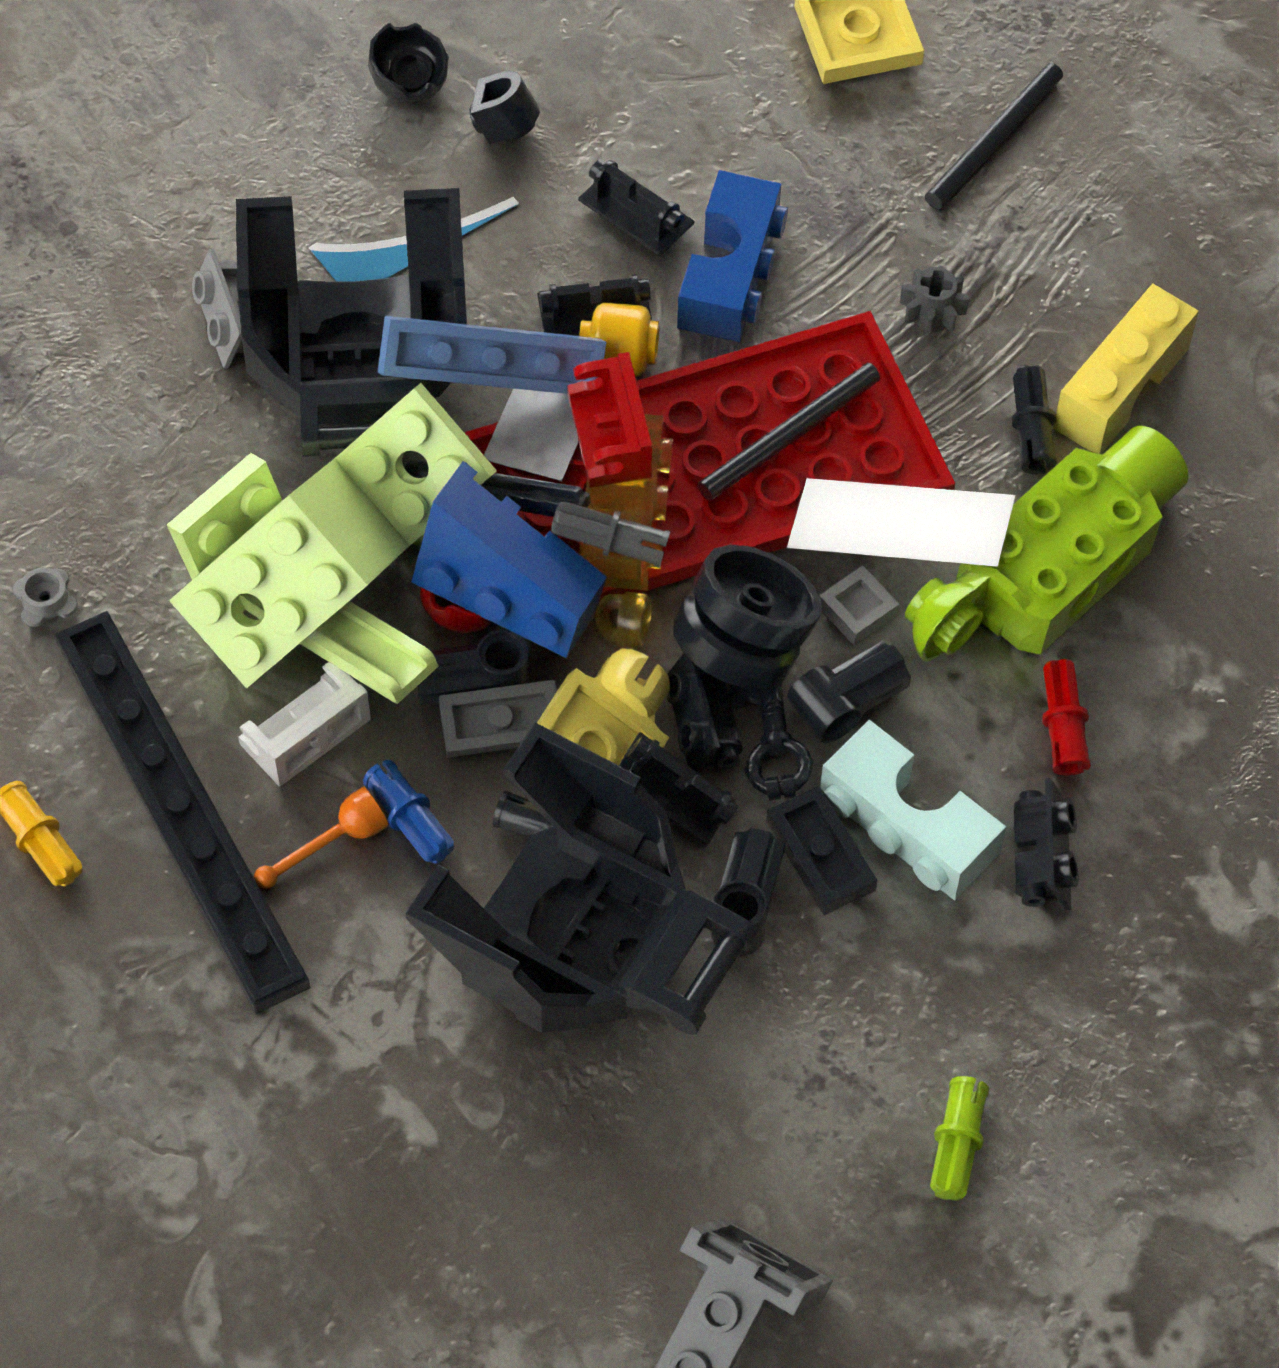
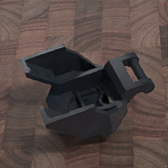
(322, 340)
(589, 907)

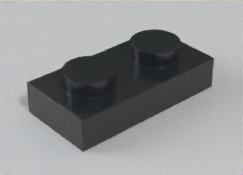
(821, 850)

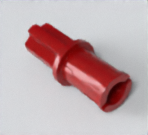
(1065, 719)

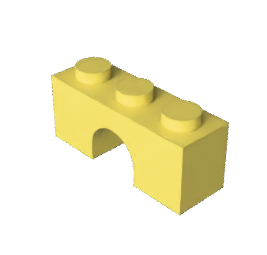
(1139, 348)

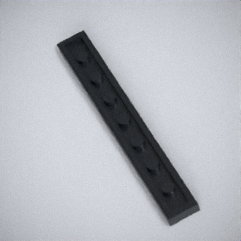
(183, 813)

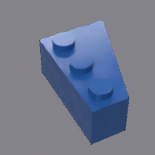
(504, 568)

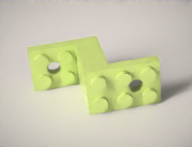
(327, 537)

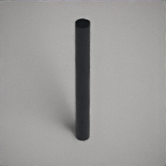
(993, 136)
(788, 431)

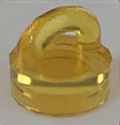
(632, 619)

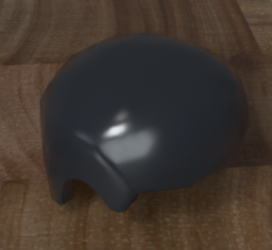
(407, 62)

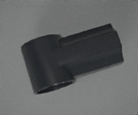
(472, 669)
(838, 697)
(751, 879)

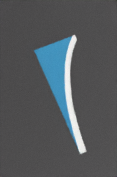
(389, 256)

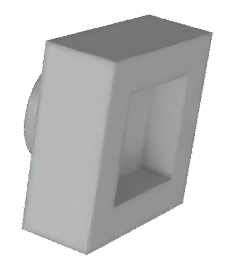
(858, 605)

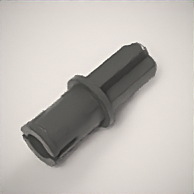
(609, 532)

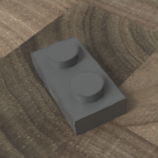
(492, 717)

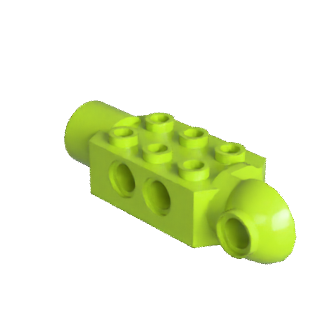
(1060, 549)

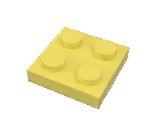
(859, 37)

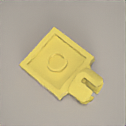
(611, 708)

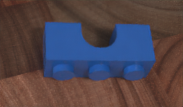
(722, 291)

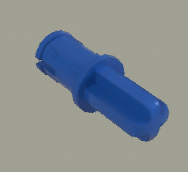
(409, 812)

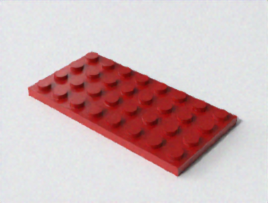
(735, 400)

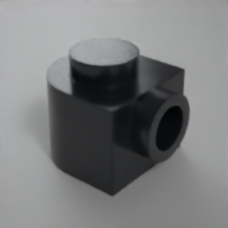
(503, 107)

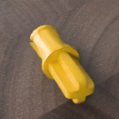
(38, 834)

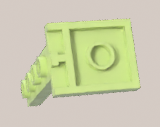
(350, 637)

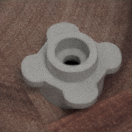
(41, 583)

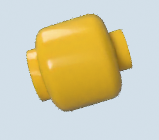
(625, 330)

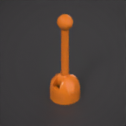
(357, 817)

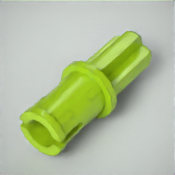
(958, 1138)

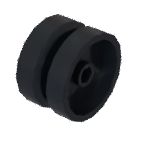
(747, 617)

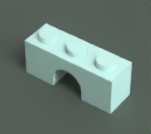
(942, 845)

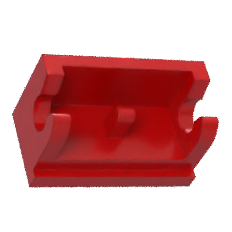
(610, 422)

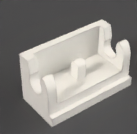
(307, 725)

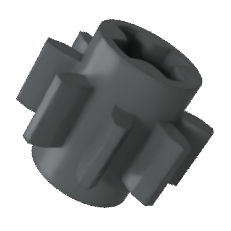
(934, 299)

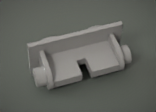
(217, 293)

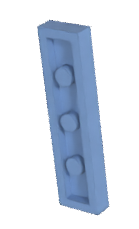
(484, 354)

